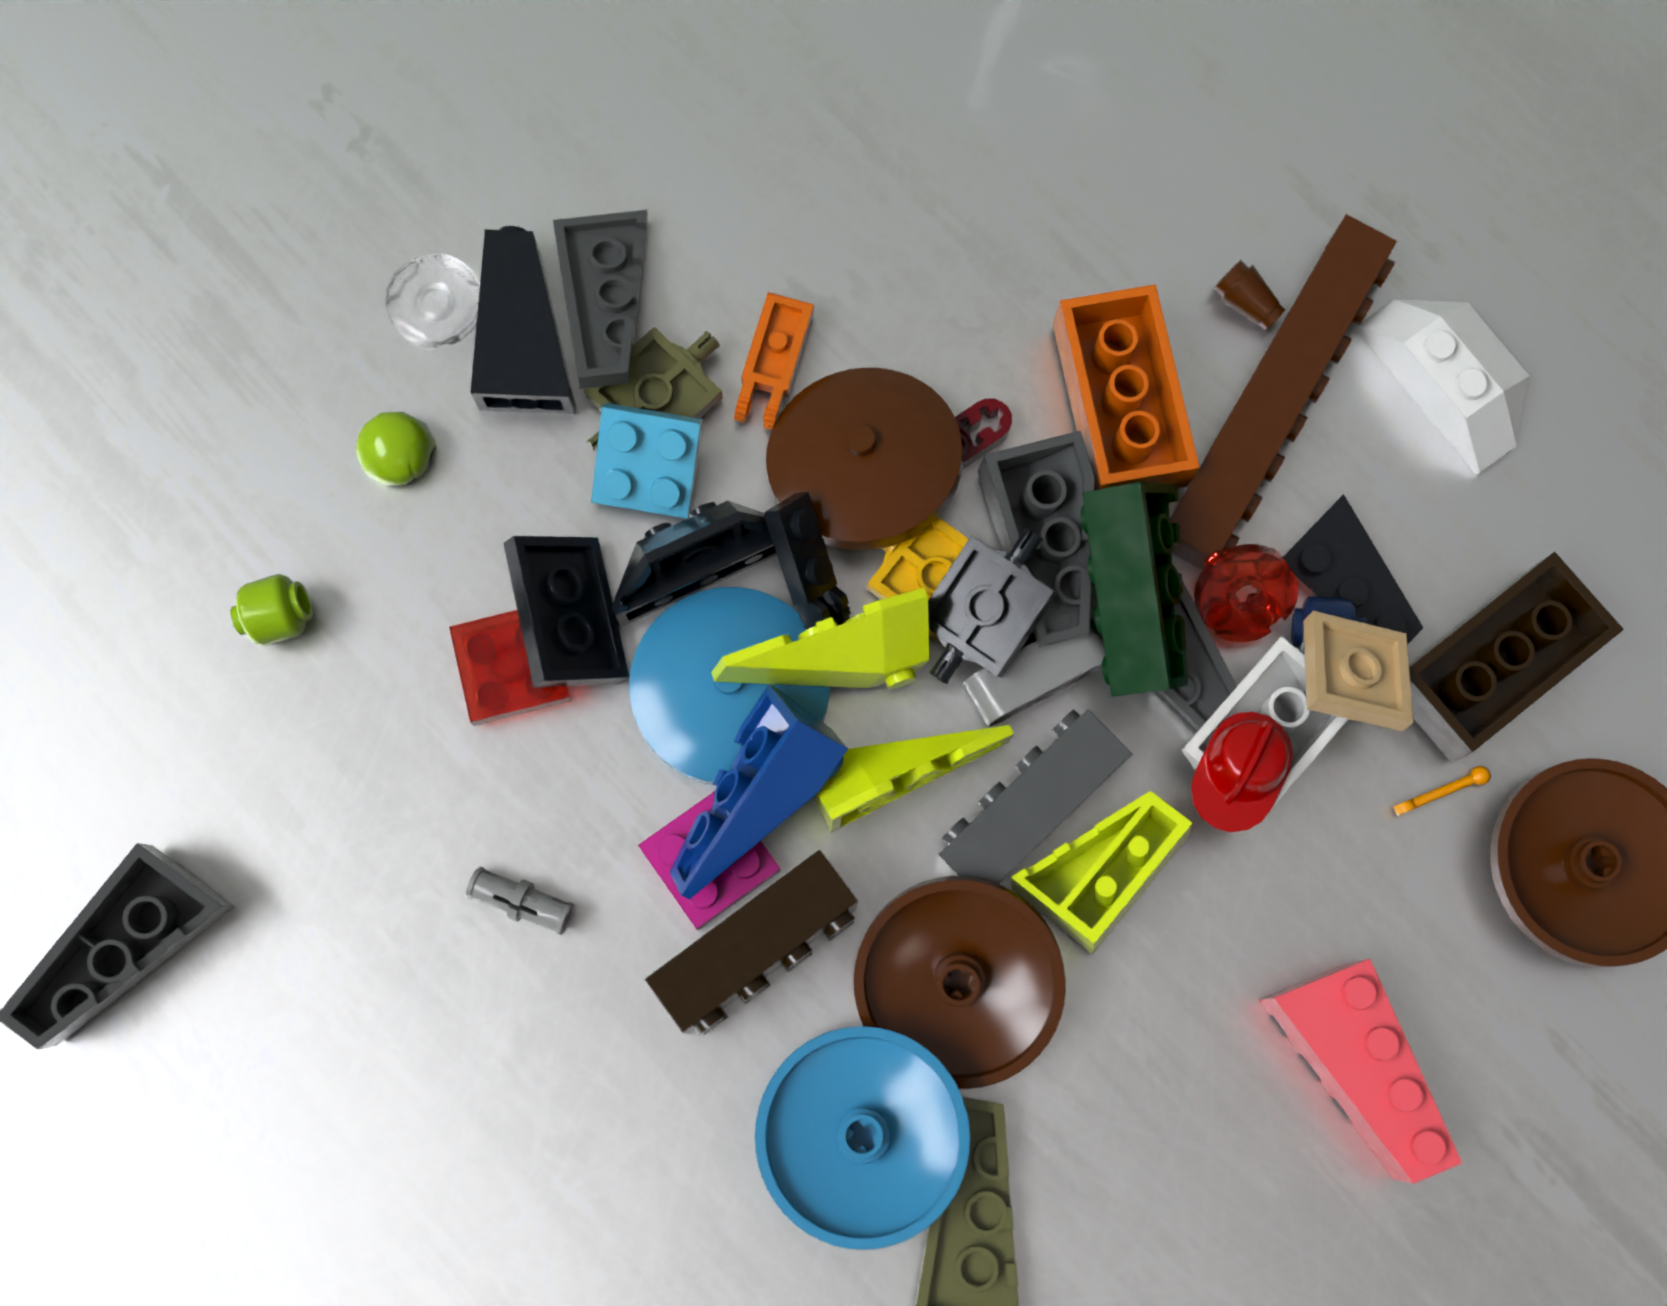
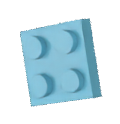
(646, 460)

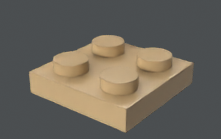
(1357, 671)

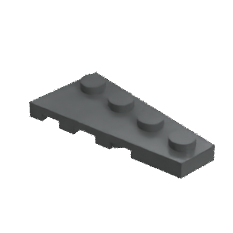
(601, 288)

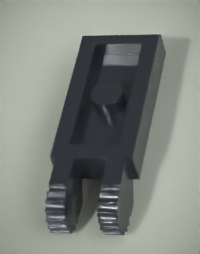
(806, 561)

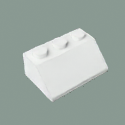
(1279, 691)

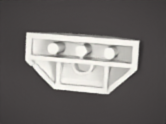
(1453, 373)

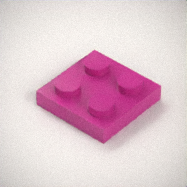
(725, 890)

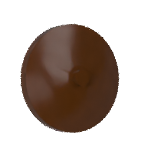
(871, 454)
(1586, 862)
(964, 976)

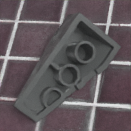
(1043, 491)

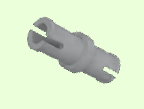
(520, 900)

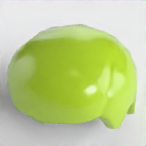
(394, 448)

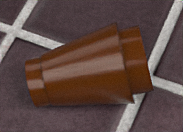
(1249, 295)

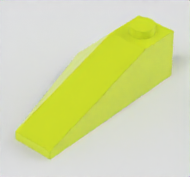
(866, 651)
(891, 770)

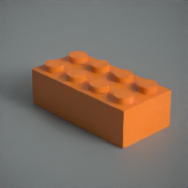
(1125, 388)

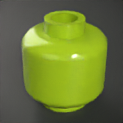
(271, 610)

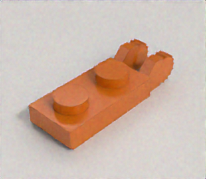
(774, 355)

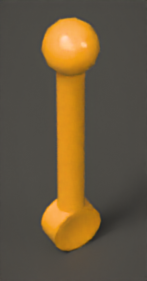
(1479, 775)

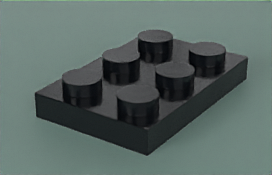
(565, 611)

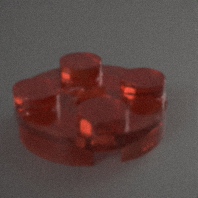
(1230, 571)

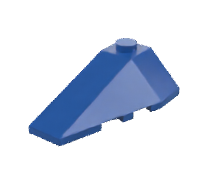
(778, 769)

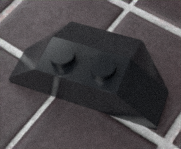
(691, 557)

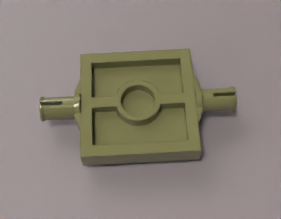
(663, 379)

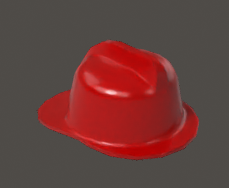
(1241, 772)

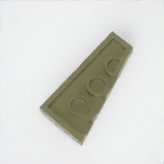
(971, 1243)

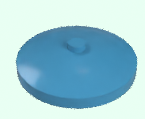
(671, 685)
(862, 1137)

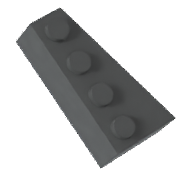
(1036, 801)
(119, 937)

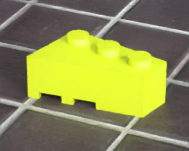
(1102, 873)

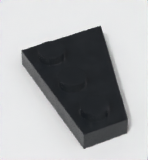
(1342, 562)

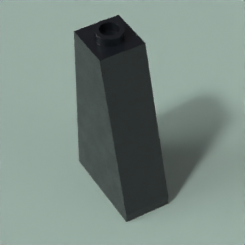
(517, 337)

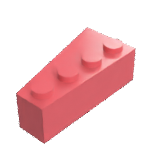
(1366, 1064)

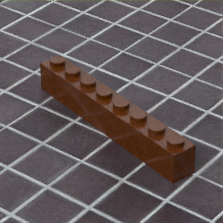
(1279, 389)

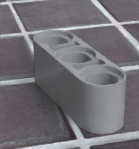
(1035, 676)

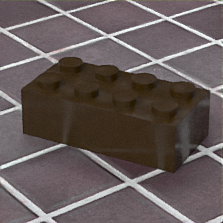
(1507, 656)
(753, 944)

